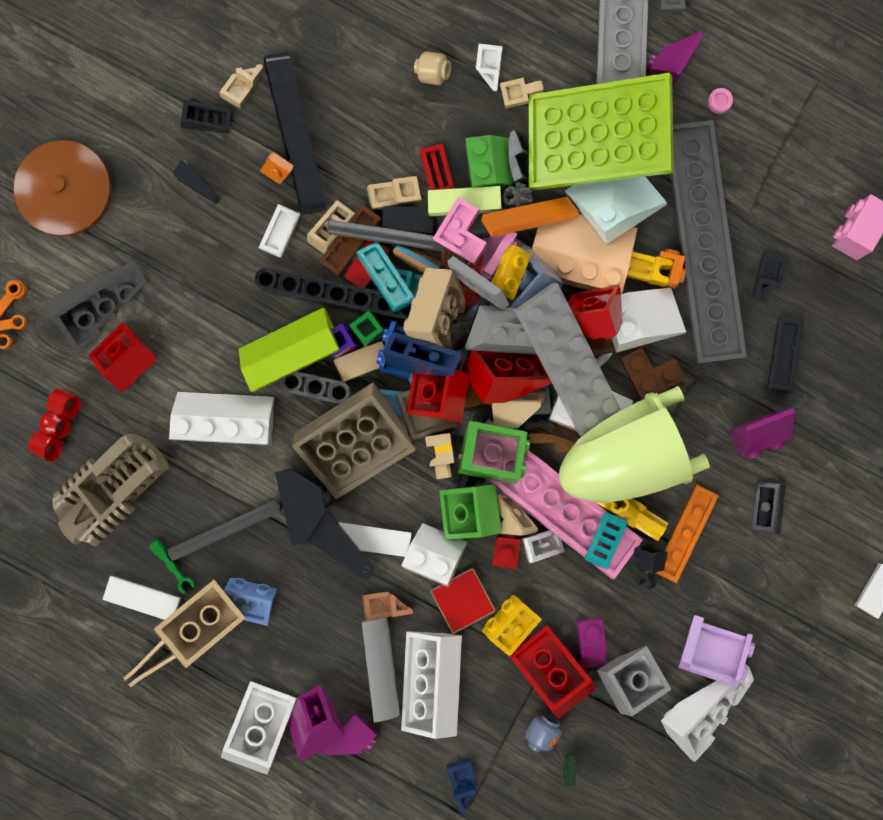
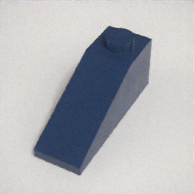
(420, 356)

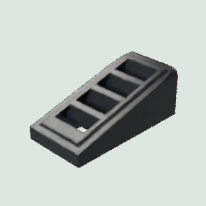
(205, 126)
(188, 176)

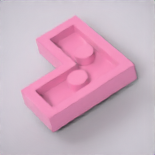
(455, 235)

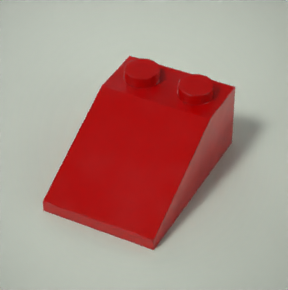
(505, 376)
(552, 672)

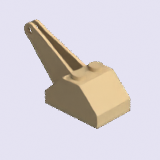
(193, 629)

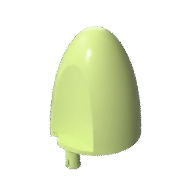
(630, 454)

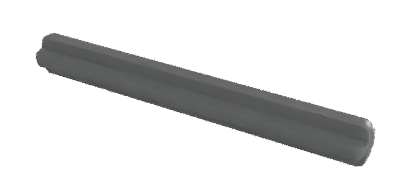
(383, 235)
(224, 530)

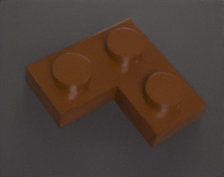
(647, 379)

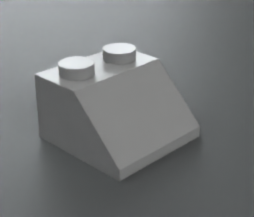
(633, 681)

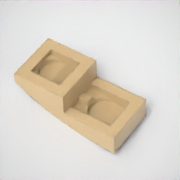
(394, 193)
(358, 362)

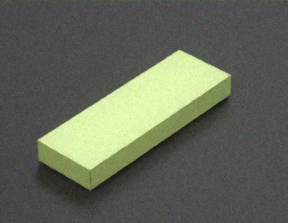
(484, 198)

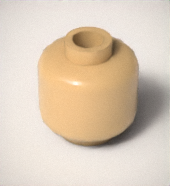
(432, 68)

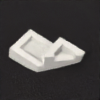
(489, 63)

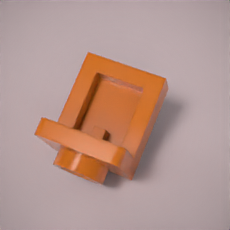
(276, 168)
(676, 272)

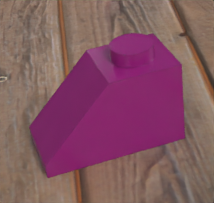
(591, 642)
(358, 736)

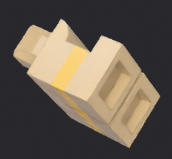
(443, 453)

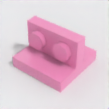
(494, 251)

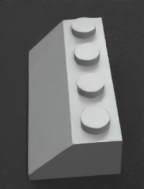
(498, 332)

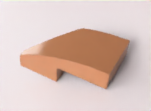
(383, 605)

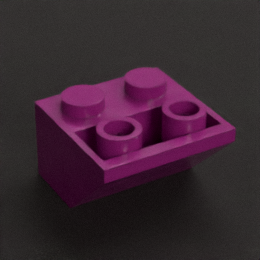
(314, 723)

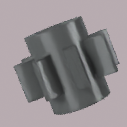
(517, 196)

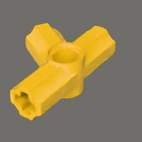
(637, 516)

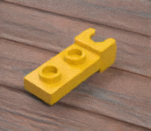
(647, 269)

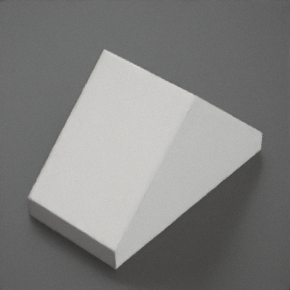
(542, 546)

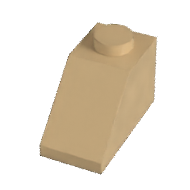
(517, 411)

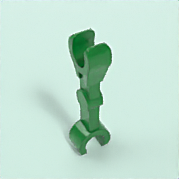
(159, 550)

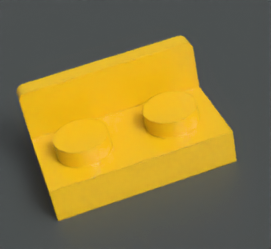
(511, 270)
(511, 625)

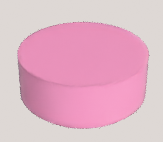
(720, 100)

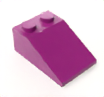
(763, 433)

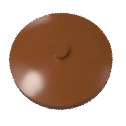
(62, 188)

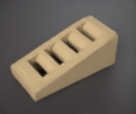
(312, 236)

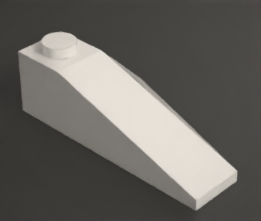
(699, 715)

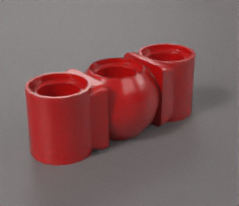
(54, 425)

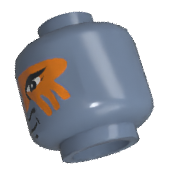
(543, 733)

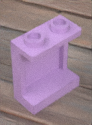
(716, 653)

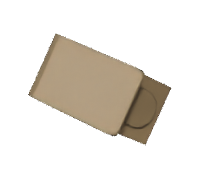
(515, 518)

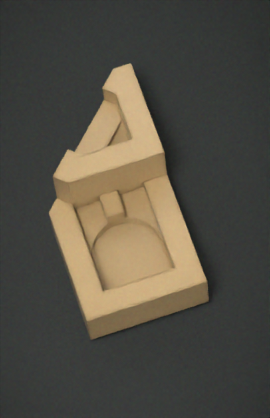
(241, 85)

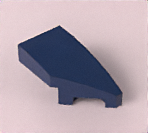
(463, 782)

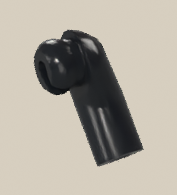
(537, 422)

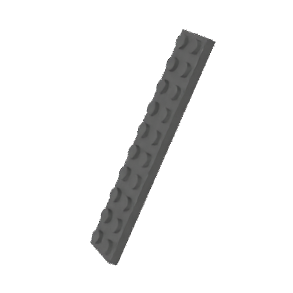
(706, 244)

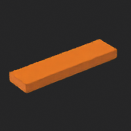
(529, 216)
(687, 531)

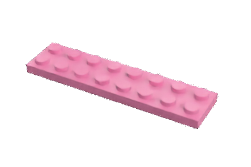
(548, 502)

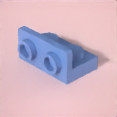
(251, 599)

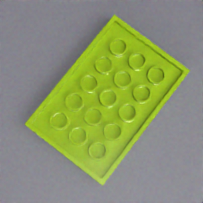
(601, 132)

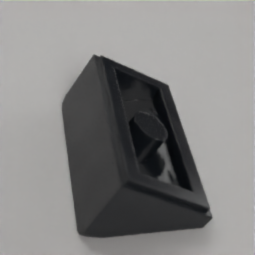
(768, 507)

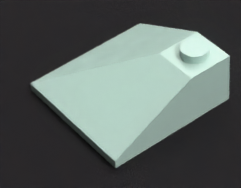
(616, 204)

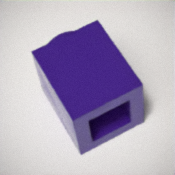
(345, 340)

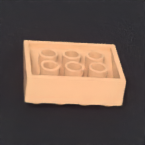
(582, 256)

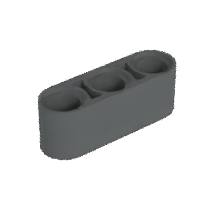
(305, 382)

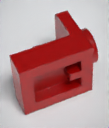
(506, 551)

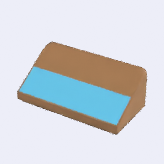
(416, 258)

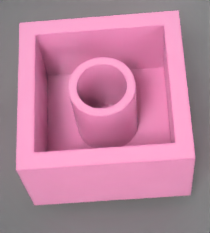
(861, 228)

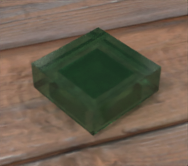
(569, 773)

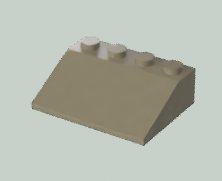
(353, 441)

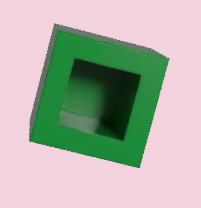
(367, 329)

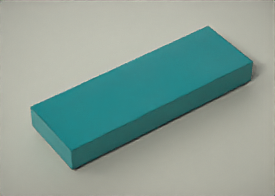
(385, 276)

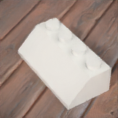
(222, 418)
(431, 684)

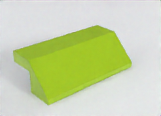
(288, 350)

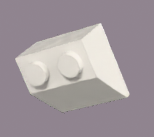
(434, 555)

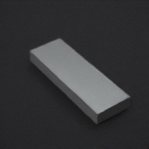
(478, 283)

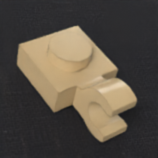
(517, 92)

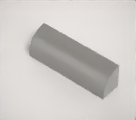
(380, 669)

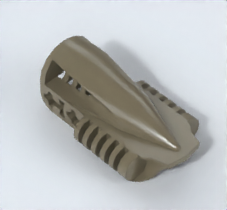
(104, 489)

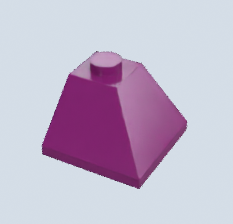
(674, 57)

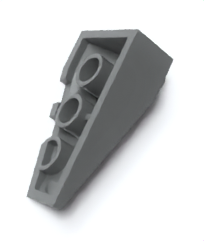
(89, 306)

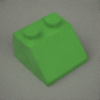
(489, 161)
(470, 512)

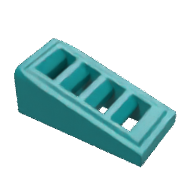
(601, 527)

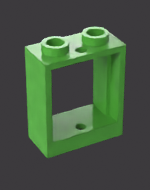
(468, 448)

